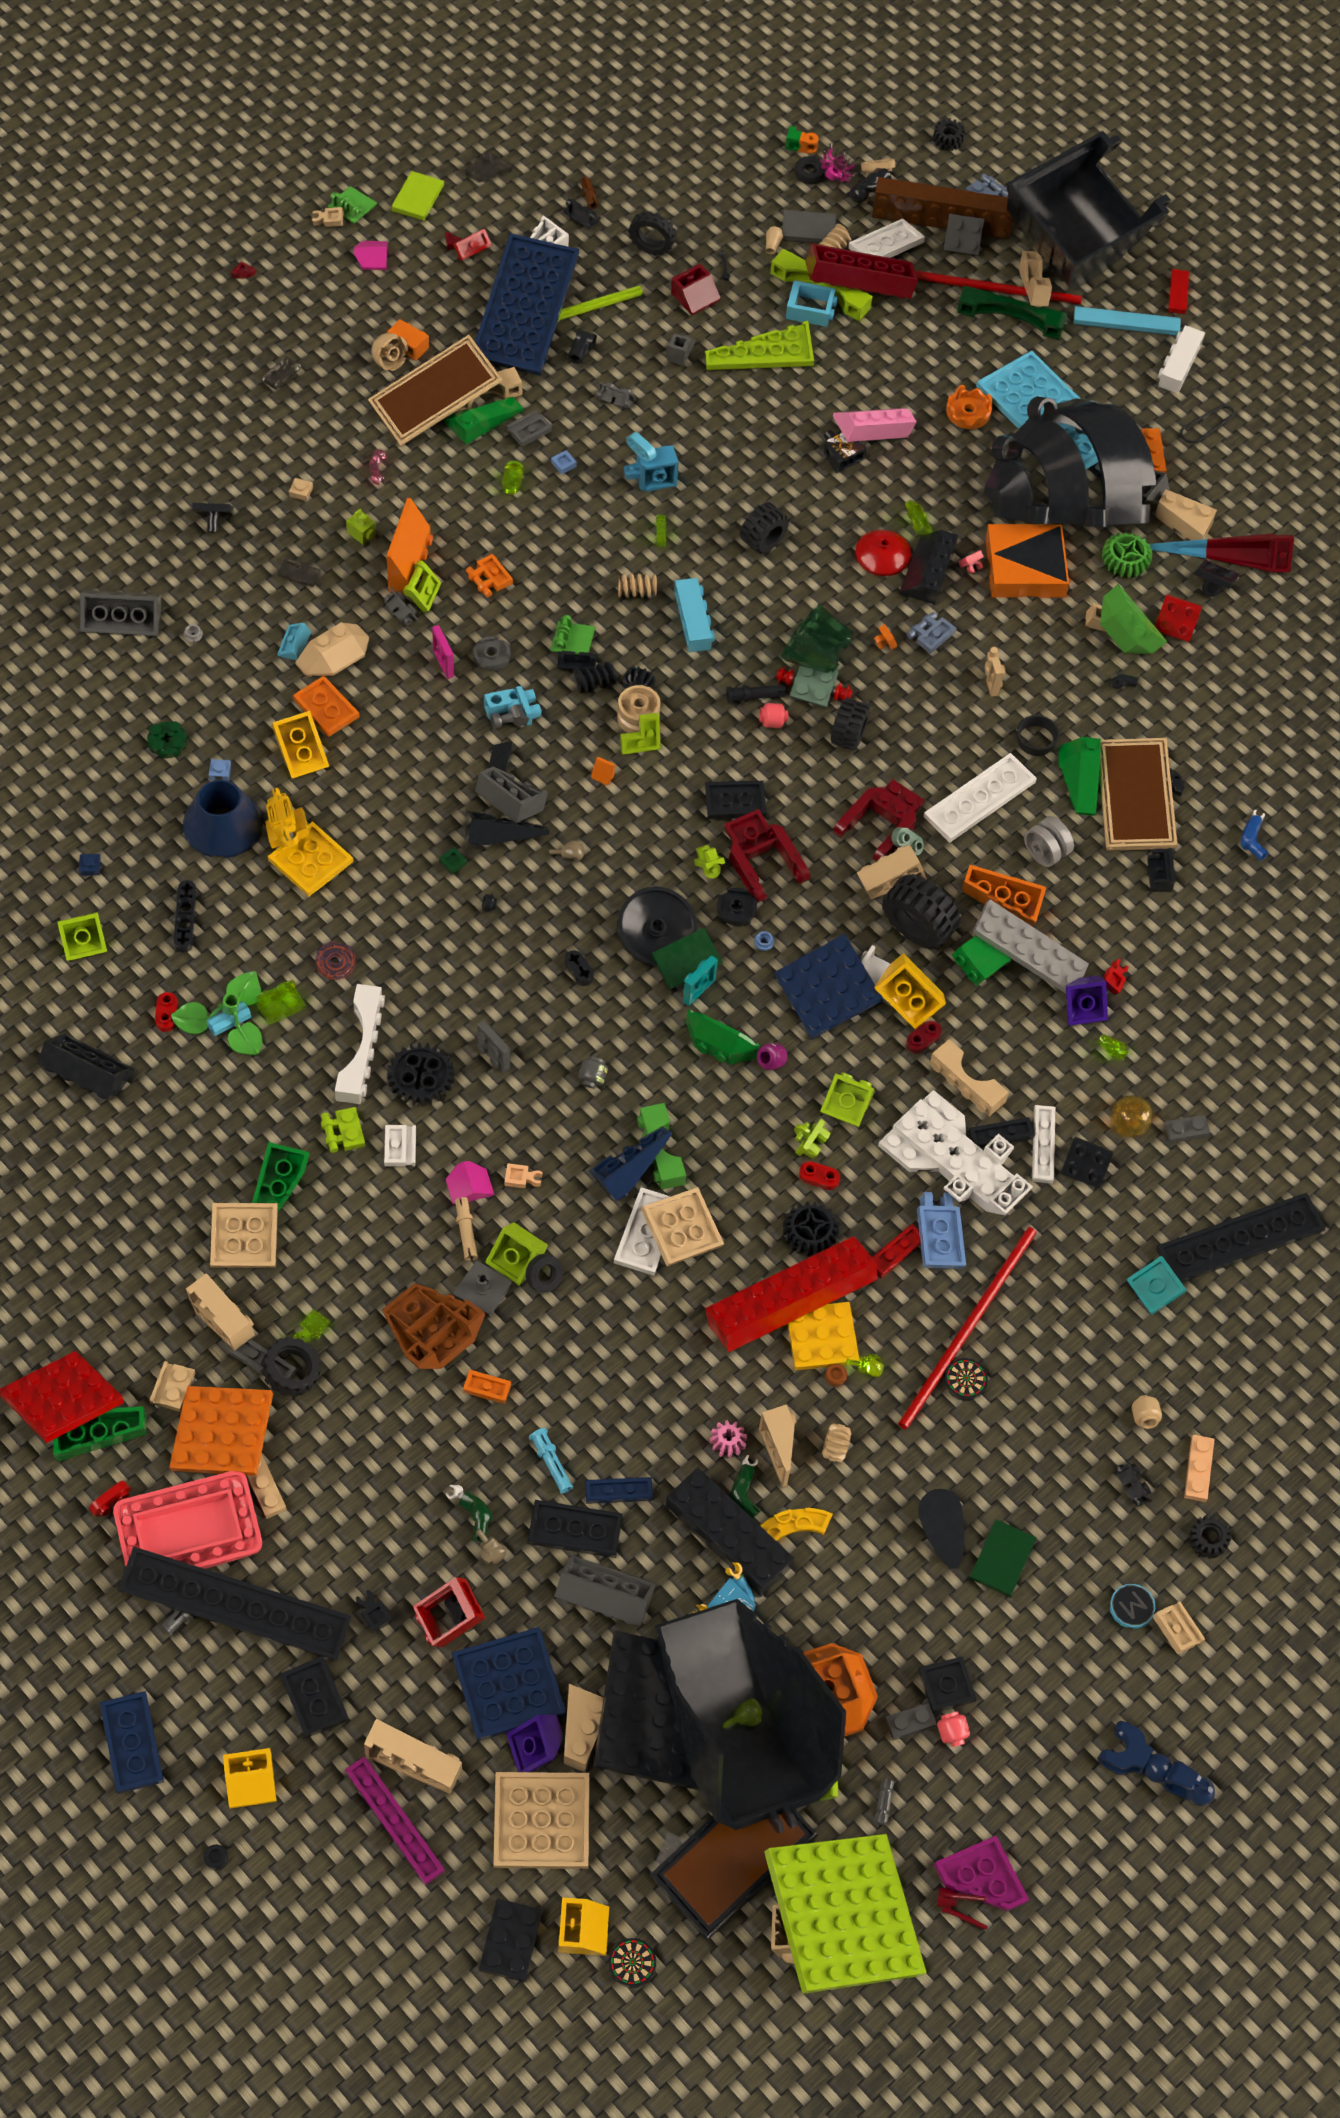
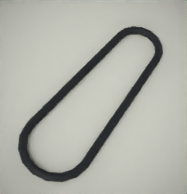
(1195, 441)

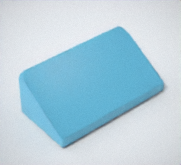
(294, 641)

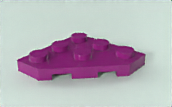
(983, 1872)

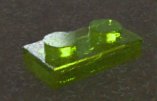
(918, 517)

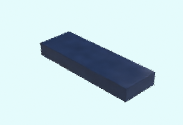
(619, 1490)

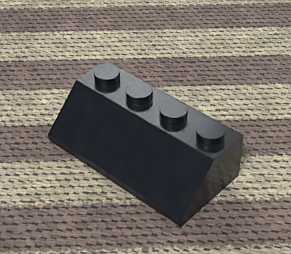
(929, 566)
(84, 1066)

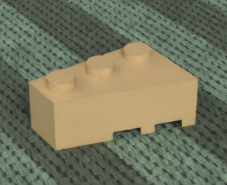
(1185, 515)

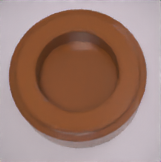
(836, 1375)

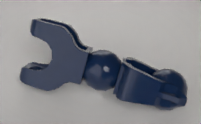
(1139, 1758)

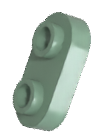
(903, 836)

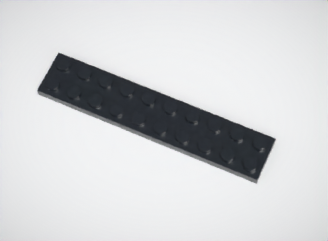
(234, 1603)

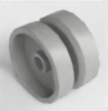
(1049, 841)

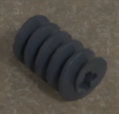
(595, 675)

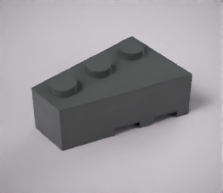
(510, 796)

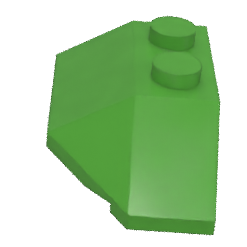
(1128, 624)

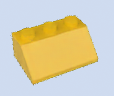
(910, 991)

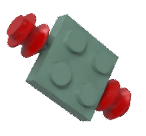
(813, 685)

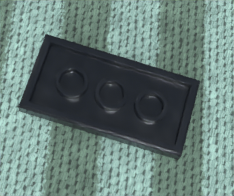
(575, 1528)

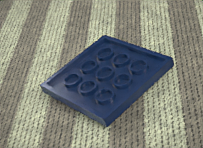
(828, 986)
(507, 1682)

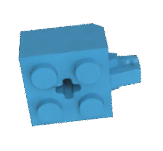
(657, 473)

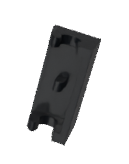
(1161, 870)

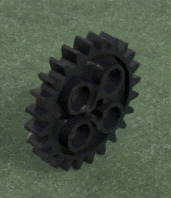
(401, 1070)

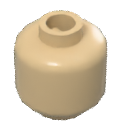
(1146, 1412)

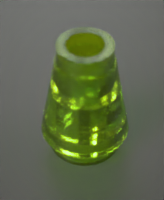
(1114, 1047)

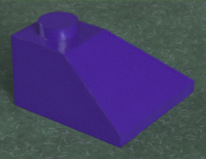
(1086, 1000)
(535, 1742)

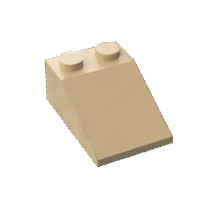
(777, 1433)

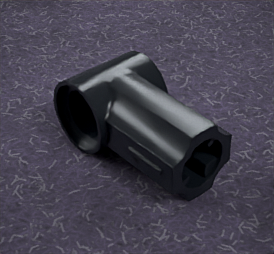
(582, 344)

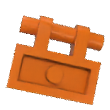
(493, 571)

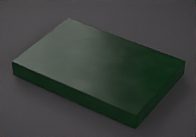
(684, 956)
(1002, 1558)

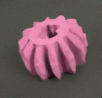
(736, 1442)

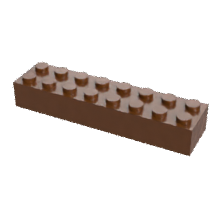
(932, 205)

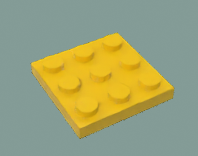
(311, 861)
(823, 1337)

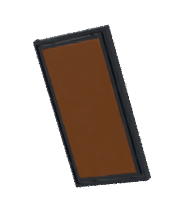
(723, 1869)

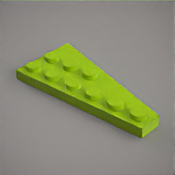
(772, 349)

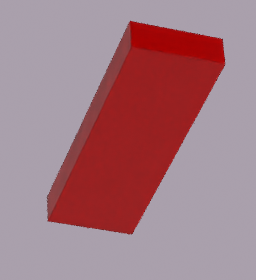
(1178, 291)
(897, 1250)

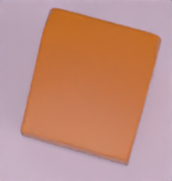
(603, 771)

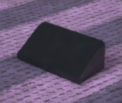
(501, 756)

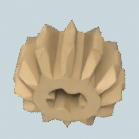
(836, 1442)

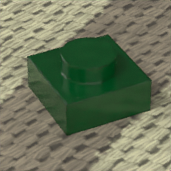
(452, 860)

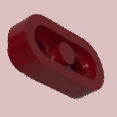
(925, 1037)

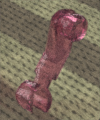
(378, 455)

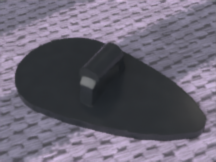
(943, 1525)

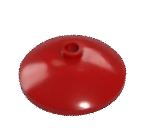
(883, 552)

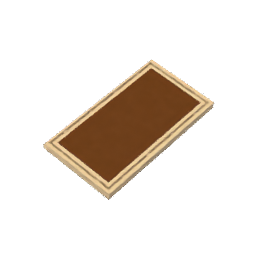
(435, 390)
(1137, 794)

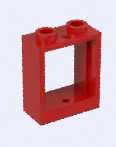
(467, 1602)

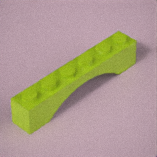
(791, 267)

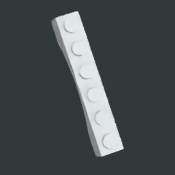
(351, 1080)

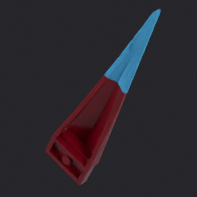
(1260, 551)

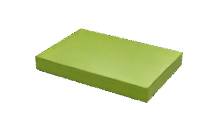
(417, 195)

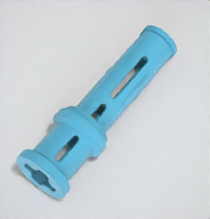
(546, 1451)

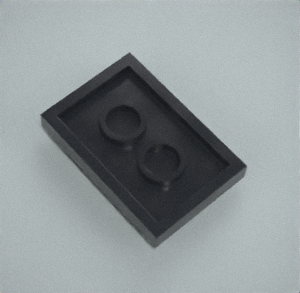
(734, 799)
(314, 1697)
(510, 1940)

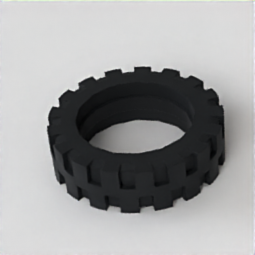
(647, 244)
(283, 1384)

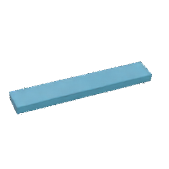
(1126, 320)

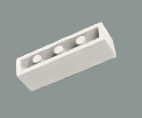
(1181, 359)

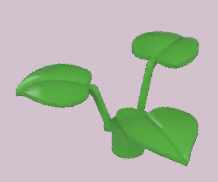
(243, 1040)

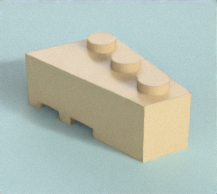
(888, 869)
(219, 1312)
(581, 1727)

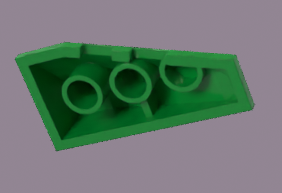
(1080, 769)
(279, 1174)

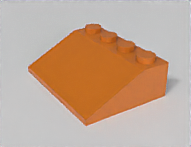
(407, 547)

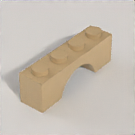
(1037, 288)
(509, 387)
(986, 1095)

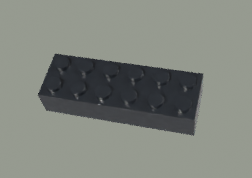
(729, 1531)

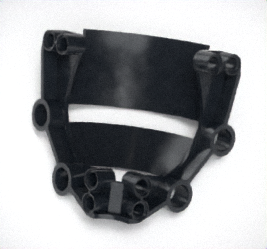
(1121, 456)

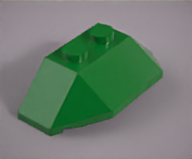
(719, 1039)

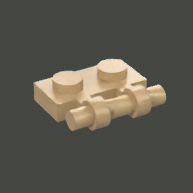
(994, 672)

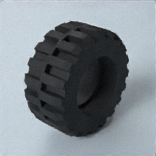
(921, 911)

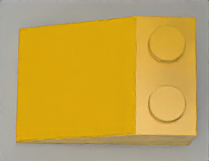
(300, 744)

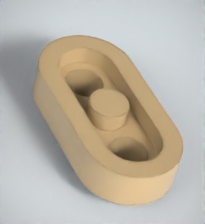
(870, 166)

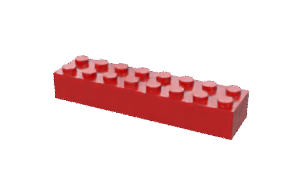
(791, 1293)

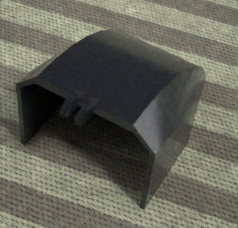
(759, 1770)

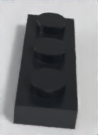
(1011, 1130)

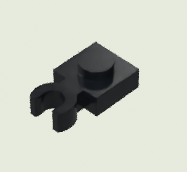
(375, 1613)

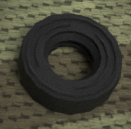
(809, 178)
(554, 1278)

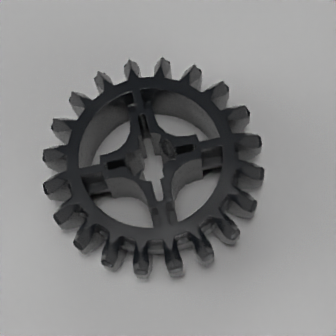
(825, 1224)

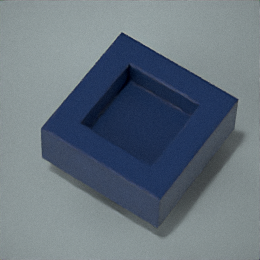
(89, 864)

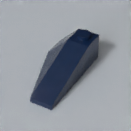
(622, 1172)

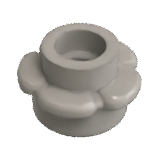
(193, 629)

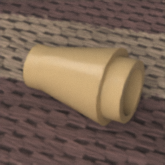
(773, 239)

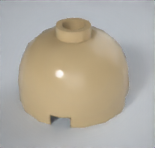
(389, 351)

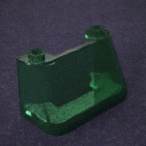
(817, 641)

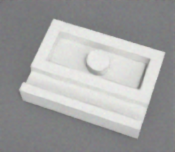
(400, 1145)

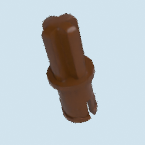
(589, 193)

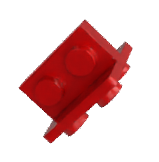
(1178, 618)

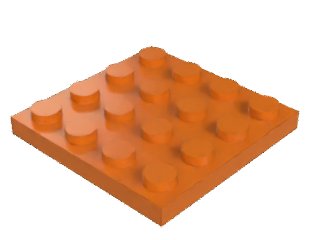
(221, 1430)

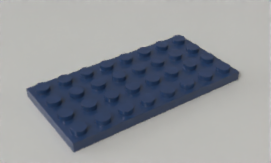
(526, 303)

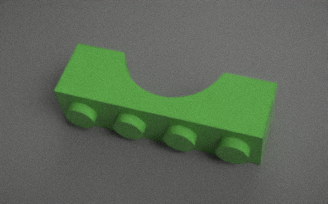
(668, 1168)

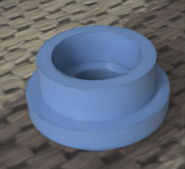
(764, 936)

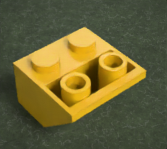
(249, 1778)
(583, 1927)

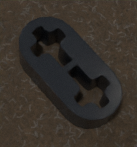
(576, 970)

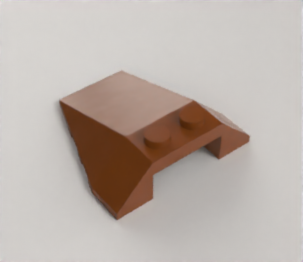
(432, 1325)

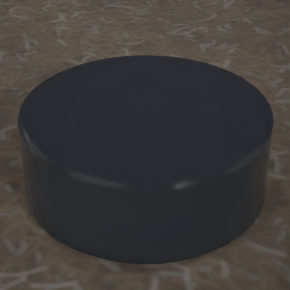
(215, 1857)

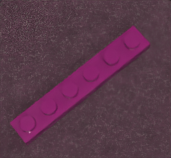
(394, 1821)

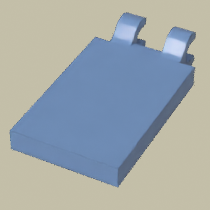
(940, 1233)

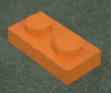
(487, 1386)

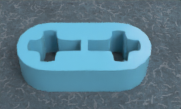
(641, 447)

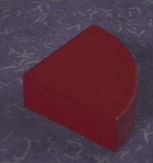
(450, 239)
(243, 271)

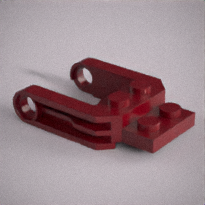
(893, 803)
(753, 837)

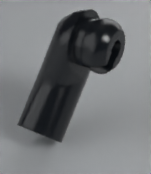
(1122, 680)

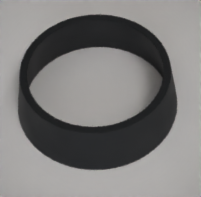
(1042, 721)

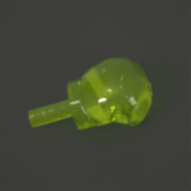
(869, 1365)
(747, 1712)

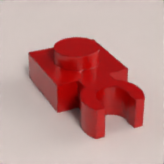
(1114, 977)

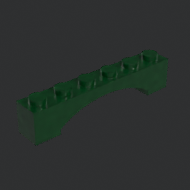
(977, 301)

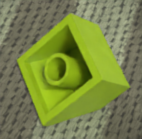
(514, 1251)

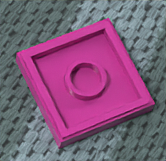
(443, 652)

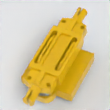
(284, 823)

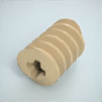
(837, 237)
(637, 585)

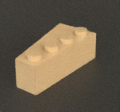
(412, 1757)

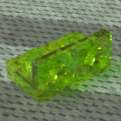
(280, 1002)

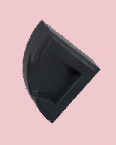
(1177, 783)

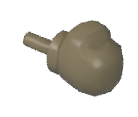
(572, 850)
(492, 1550)

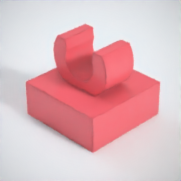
(971, 560)

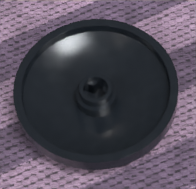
(652, 921)

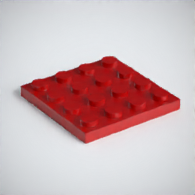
(61, 1396)

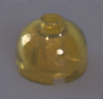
(1131, 1116)

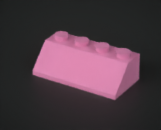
(875, 424)

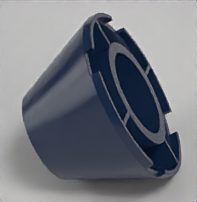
(225, 833)

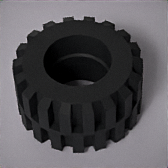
(764, 528)
(850, 724)

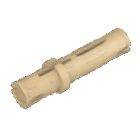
(465, 1221)

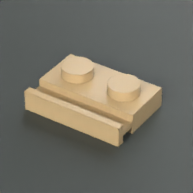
(172, 1386)
(1178, 1627)

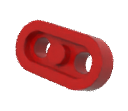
(165, 1010)
(819, 1175)
(107, 1500)

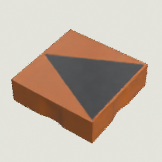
(1027, 560)

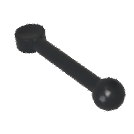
(726, 276)

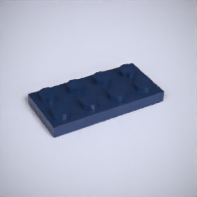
(131, 1742)

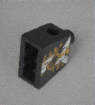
(842, 453)

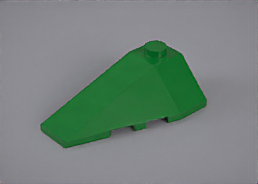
(478, 420)

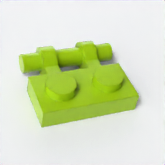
(349, 1128)

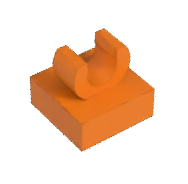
(885, 638)

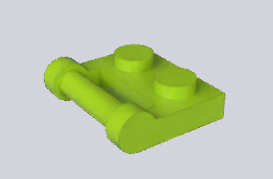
(427, 588)

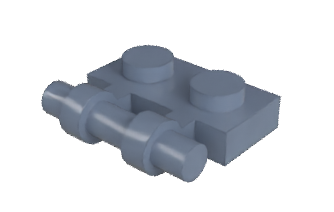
(988, 181)
(935, 635)

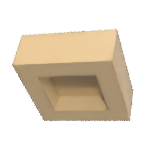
(300, 489)

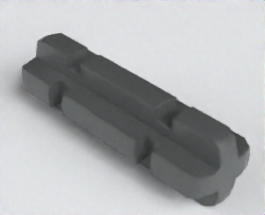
(884, 1801)

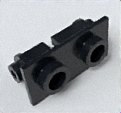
(581, 214)
(570, 661)
(1138, 1490)

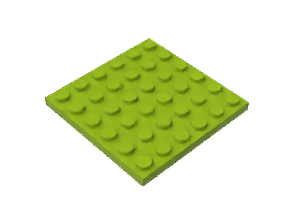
(844, 1913)

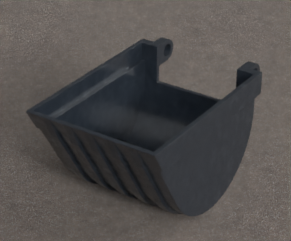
(1078, 212)

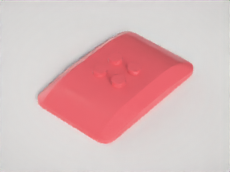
(192, 1522)

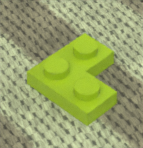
(646, 739)

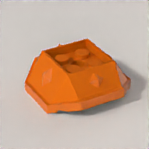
(849, 1680)

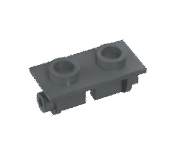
(609, 391)
(405, 612)

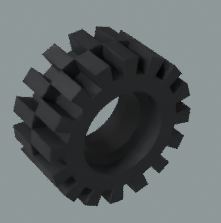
(946, 141)
(1212, 1524)

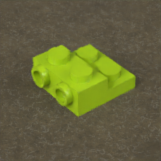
(847, 1099)

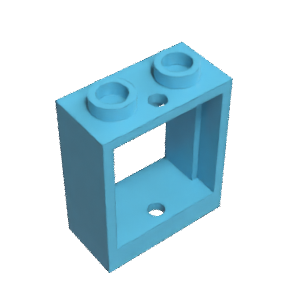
(813, 315)

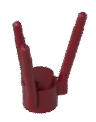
(948, 1898)

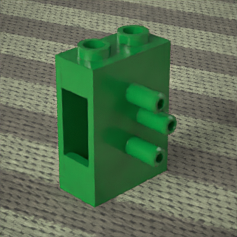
(979, 959)

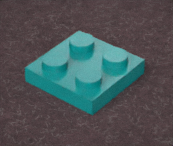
(700, 980)
(1156, 1285)

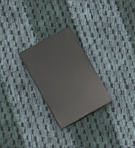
(807, 226)

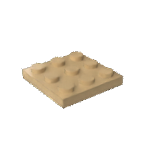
(682, 1226)
(244, 1235)

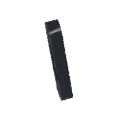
(182, 916)

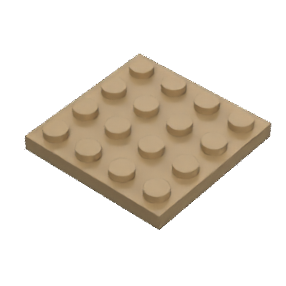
(541, 1820)

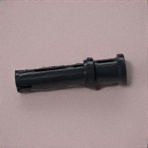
(745, 693)

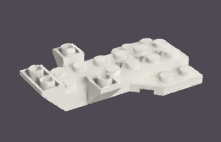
(971, 1171)

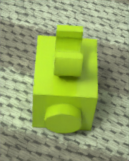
(361, 527)

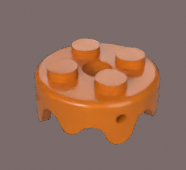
(974, 400)

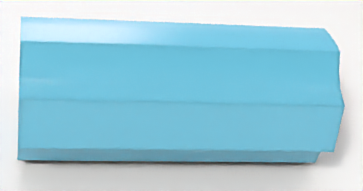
(221, 1022)

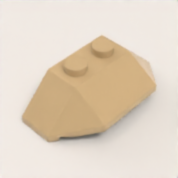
(333, 650)

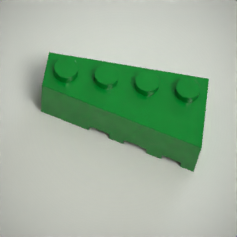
(103, 1431)

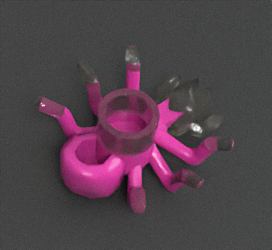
(837, 165)

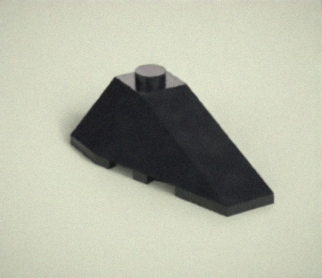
(486, 830)

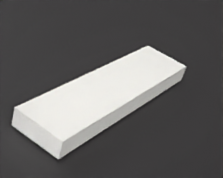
(1043, 1144)

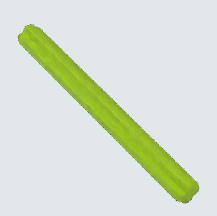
(600, 302)

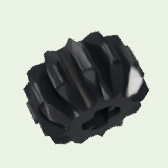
(638, 676)

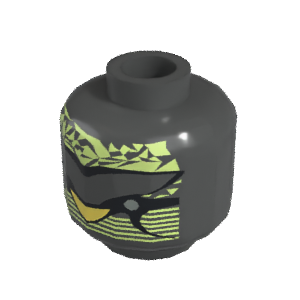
(592, 1072)

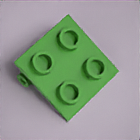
(353, 203)
(572, 636)

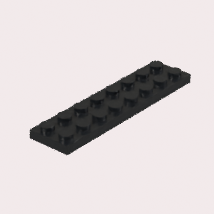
(1242, 1237)

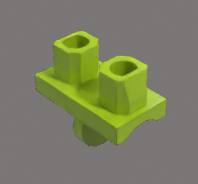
(709, 861)
(816, 1132)

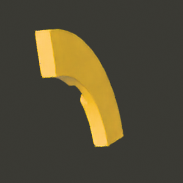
(797, 1520)

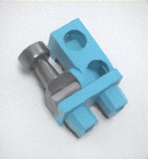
(515, 703)

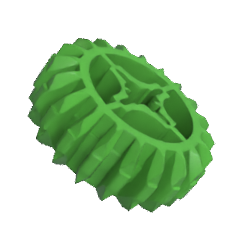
(1127, 554)

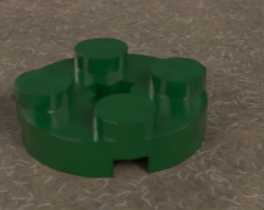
(167, 730)

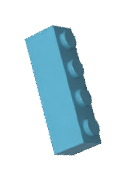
(693, 615)

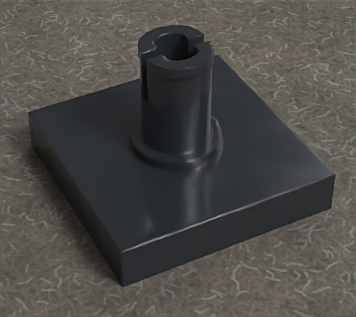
(212, 511)

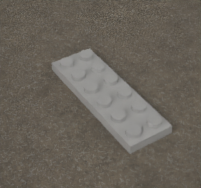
(1028, 946)

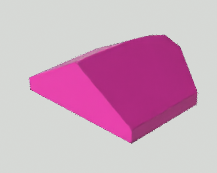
(372, 254)
(469, 1181)

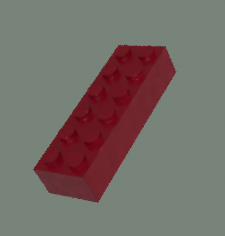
(861, 271)

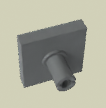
(483, 1288)

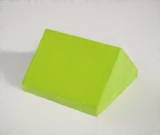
(82, 936)

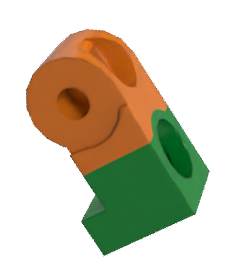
(801, 141)

